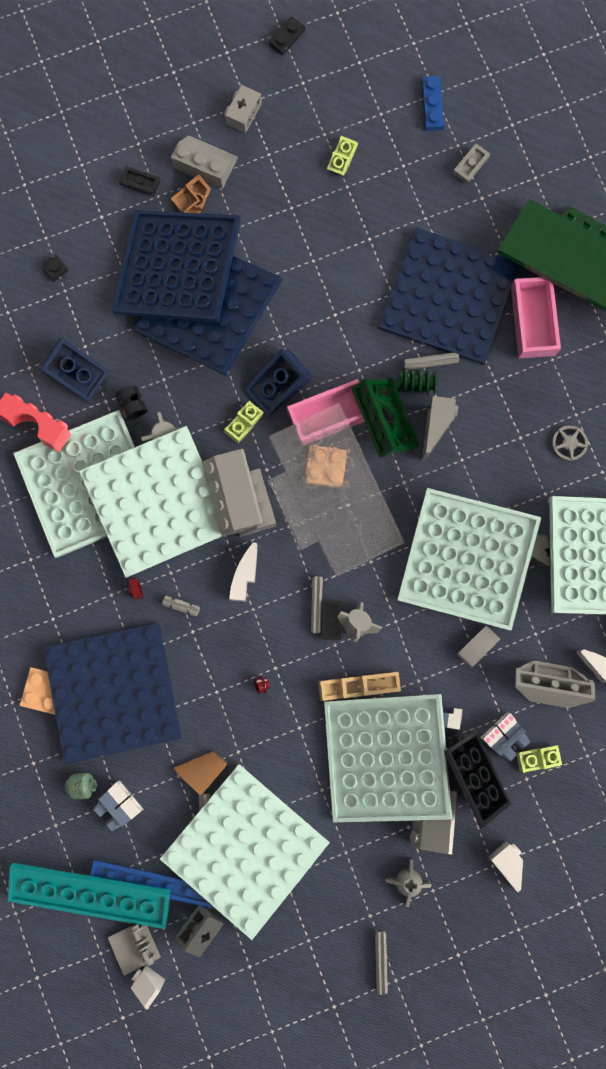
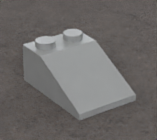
(439, 416)

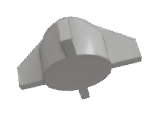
(160, 429)
(357, 623)
(408, 882)

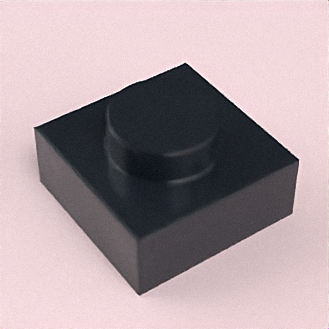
(55, 268)

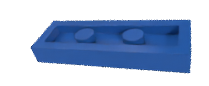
(432, 103)

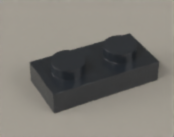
(287, 35)
(140, 181)
(330, 623)

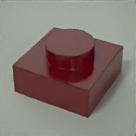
(135, 589)

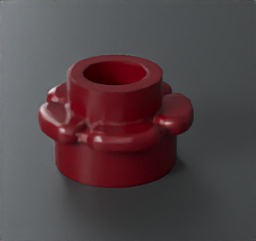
(261, 684)

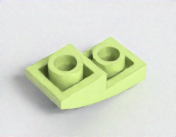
(342, 156)
(244, 422)
(538, 758)

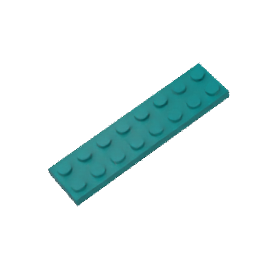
(89, 895)

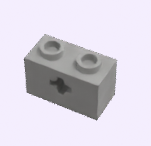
(243, 108)

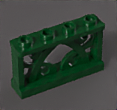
(386, 439)

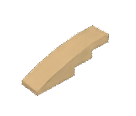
(359, 686)

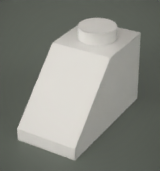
(509, 863)
(147, 985)

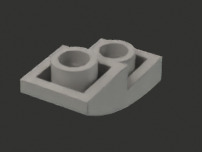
(478, 646)

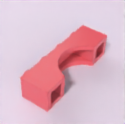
(50, 432)

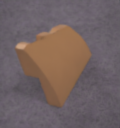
(192, 196)
(201, 771)

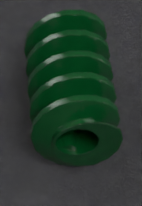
(417, 381)

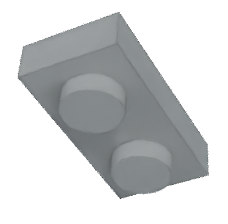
(471, 163)

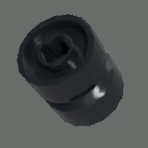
(130, 400)

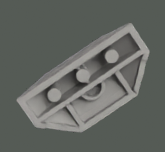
(554, 684)

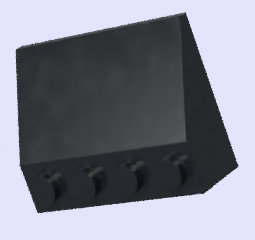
(477, 777)

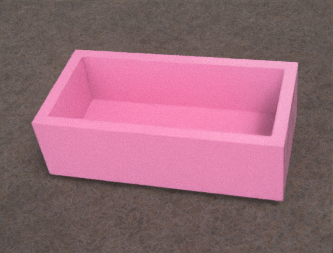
(535, 318)
(320, 402)

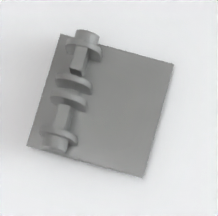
(134, 948)

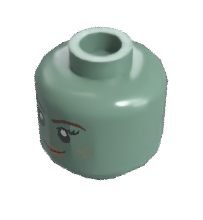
(80, 786)

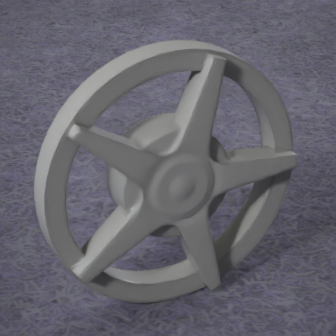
(569, 443)

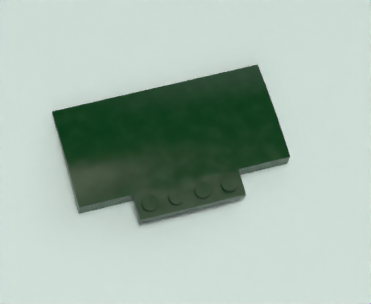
(561, 249)

